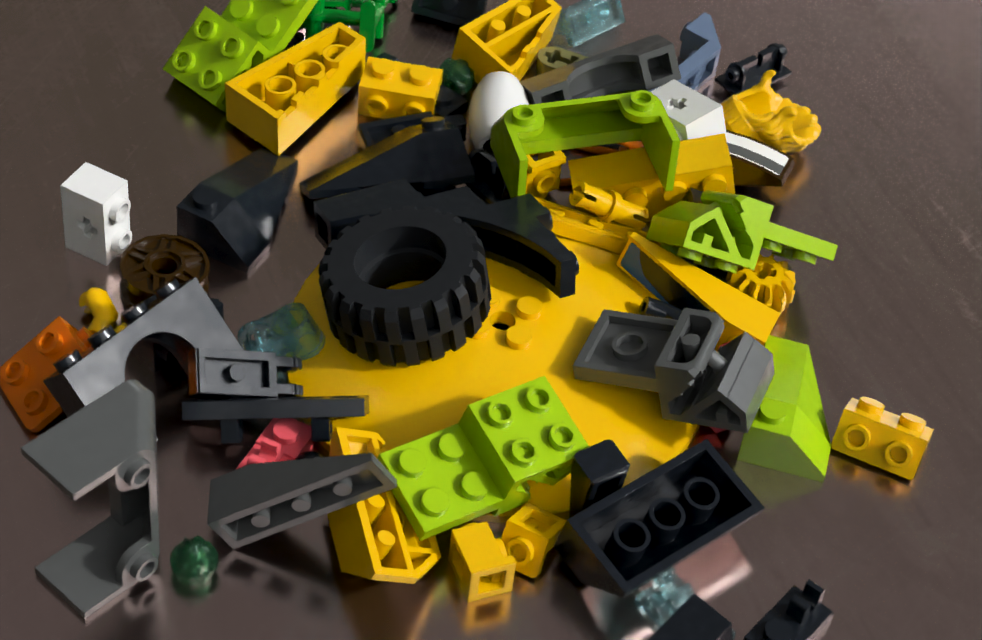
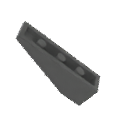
(287, 493)

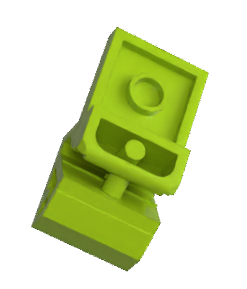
(233, 43)
(730, 233)
(485, 458)

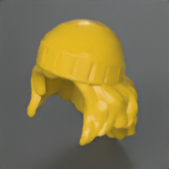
(770, 118)

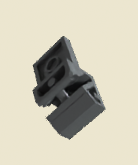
(681, 365)

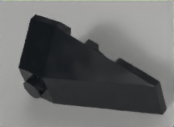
(420, 153)

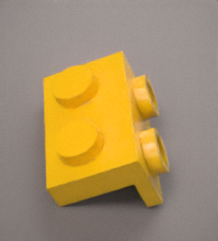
(397, 88)
(882, 437)

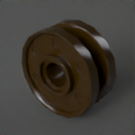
(157, 260)

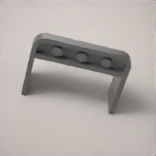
(102, 442)

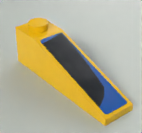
(687, 286)

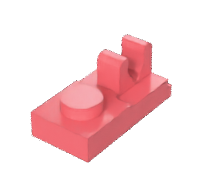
(280, 441)

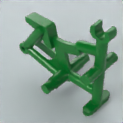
(369, 18)

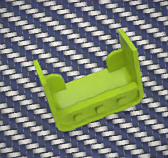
(584, 124)

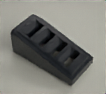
(596, 474)

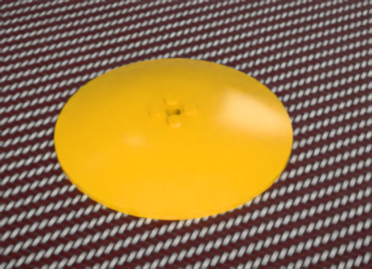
(541, 342)

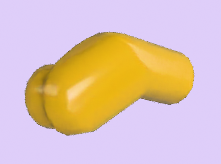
(101, 308)

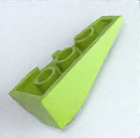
(790, 423)

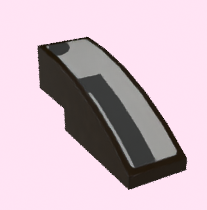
(757, 162)

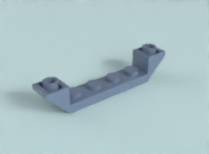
(700, 51)

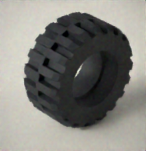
(413, 320)

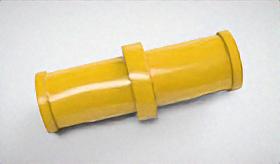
(608, 205)

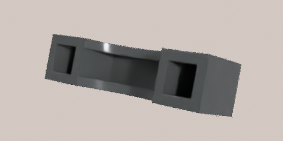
(628, 67)

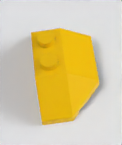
(374, 534)

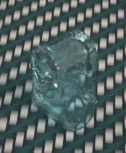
(285, 332)

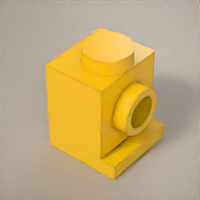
(544, 173)
(480, 562)

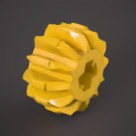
(769, 282)

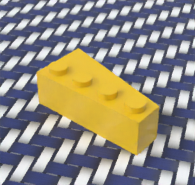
(295, 87)
(701, 165)

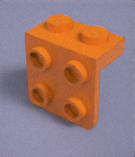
(24, 372)

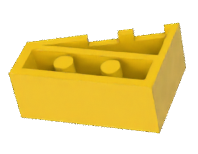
(507, 37)

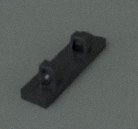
(233, 411)

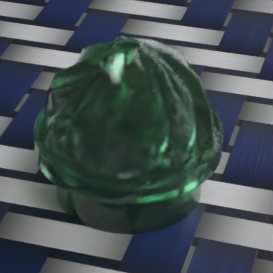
(457, 75)
(194, 560)

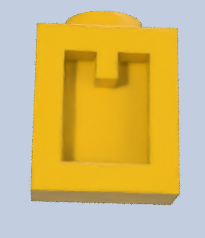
(530, 536)

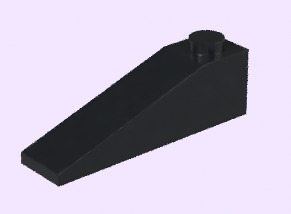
(238, 208)

